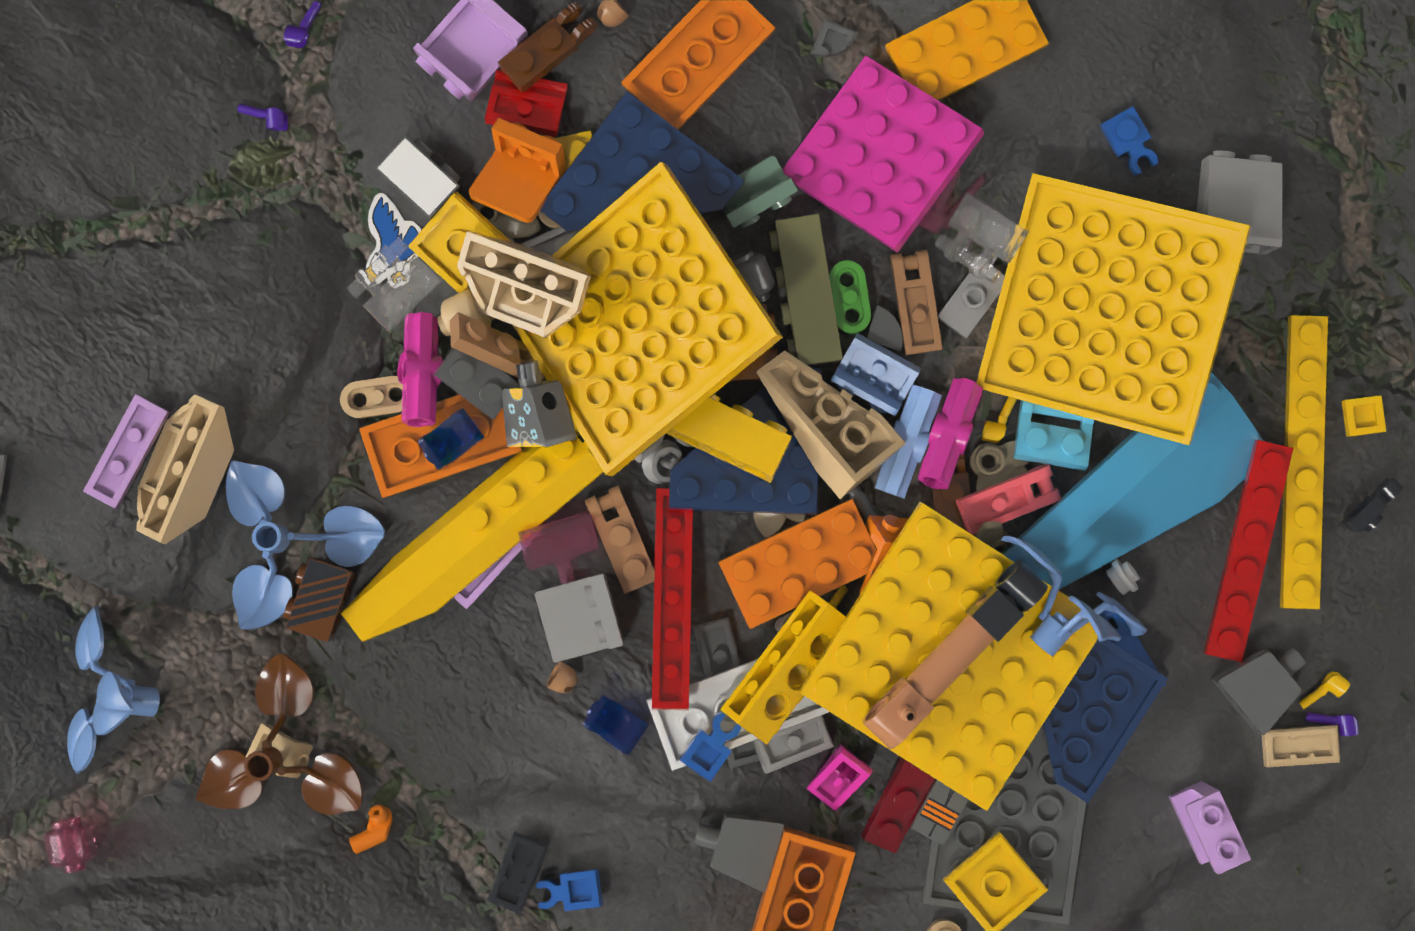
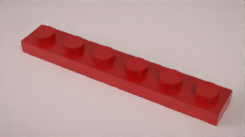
(1248, 550)
(671, 606)

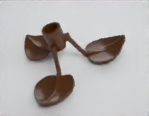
(236, 780)

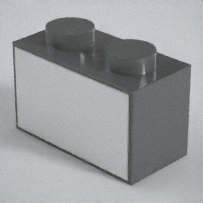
(418, 177)

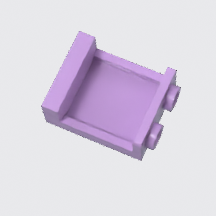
(469, 46)
(1209, 827)

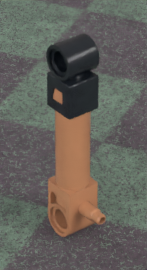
(986, 621)

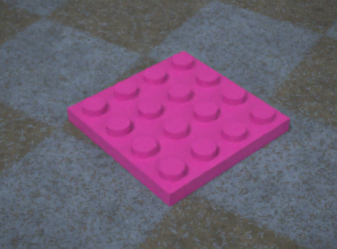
(882, 153)

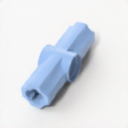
(914, 430)

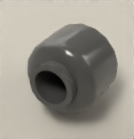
(756, 273)

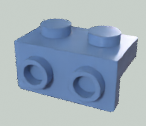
(875, 375)

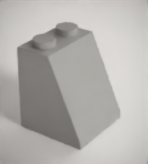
(1244, 194)

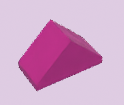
(839, 777)

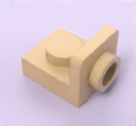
(293, 751)

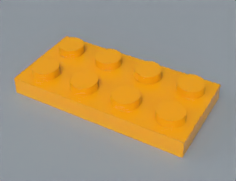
(966, 45)

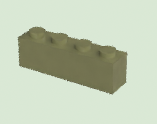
(807, 290)

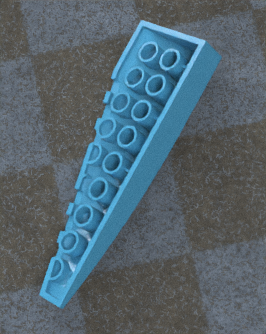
(1143, 491)

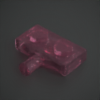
(559, 543)

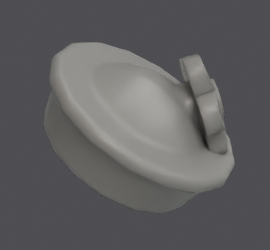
(661, 462)

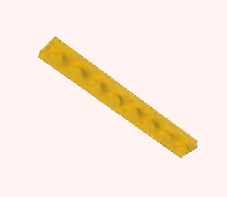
(1305, 476)

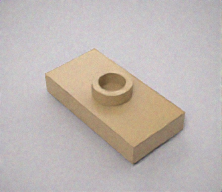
(1301, 746)

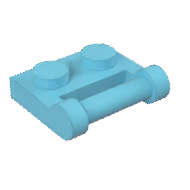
(1052, 443)

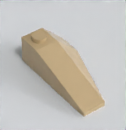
(833, 430)

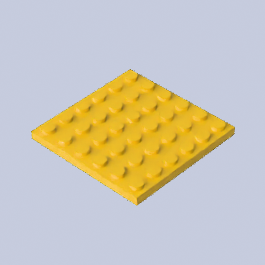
(1113, 308)
(657, 323)
(902, 617)

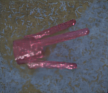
(937, 215)

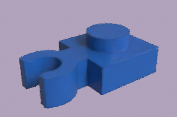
(1126, 135)
(707, 751)
(576, 890)

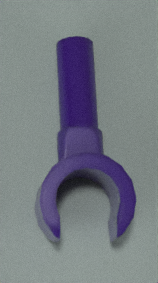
(298, 36)
(275, 119)
(1346, 723)

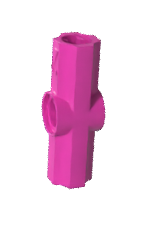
(417, 368)
(950, 433)

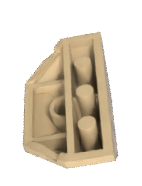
(522, 283)
(184, 470)

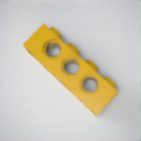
(773, 682)

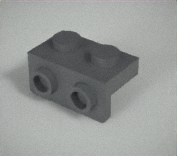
(475, 381)

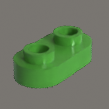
(850, 297)

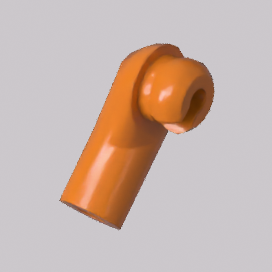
(376, 832)

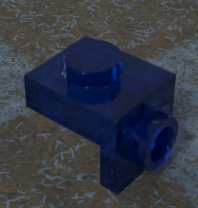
(450, 439)
(615, 724)

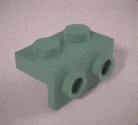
(763, 188)

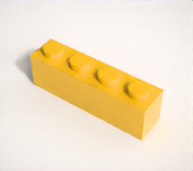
(734, 437)

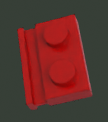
(536, 108)

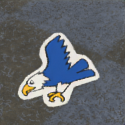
(386, 226)

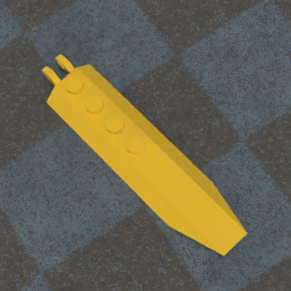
(472, 536)

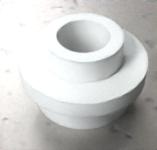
(1123, 576)

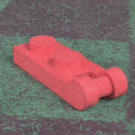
(1008, 499)

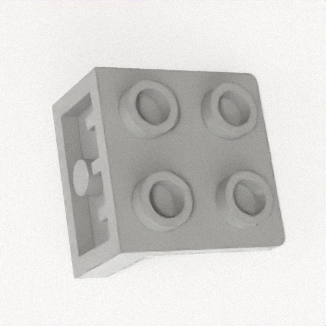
(579, 618)

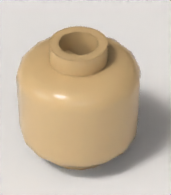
(464, 303)

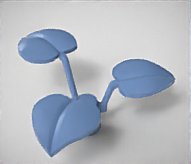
(251, 495)
(1057, 628)
(112, 701)

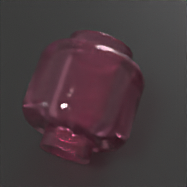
(70, 844)

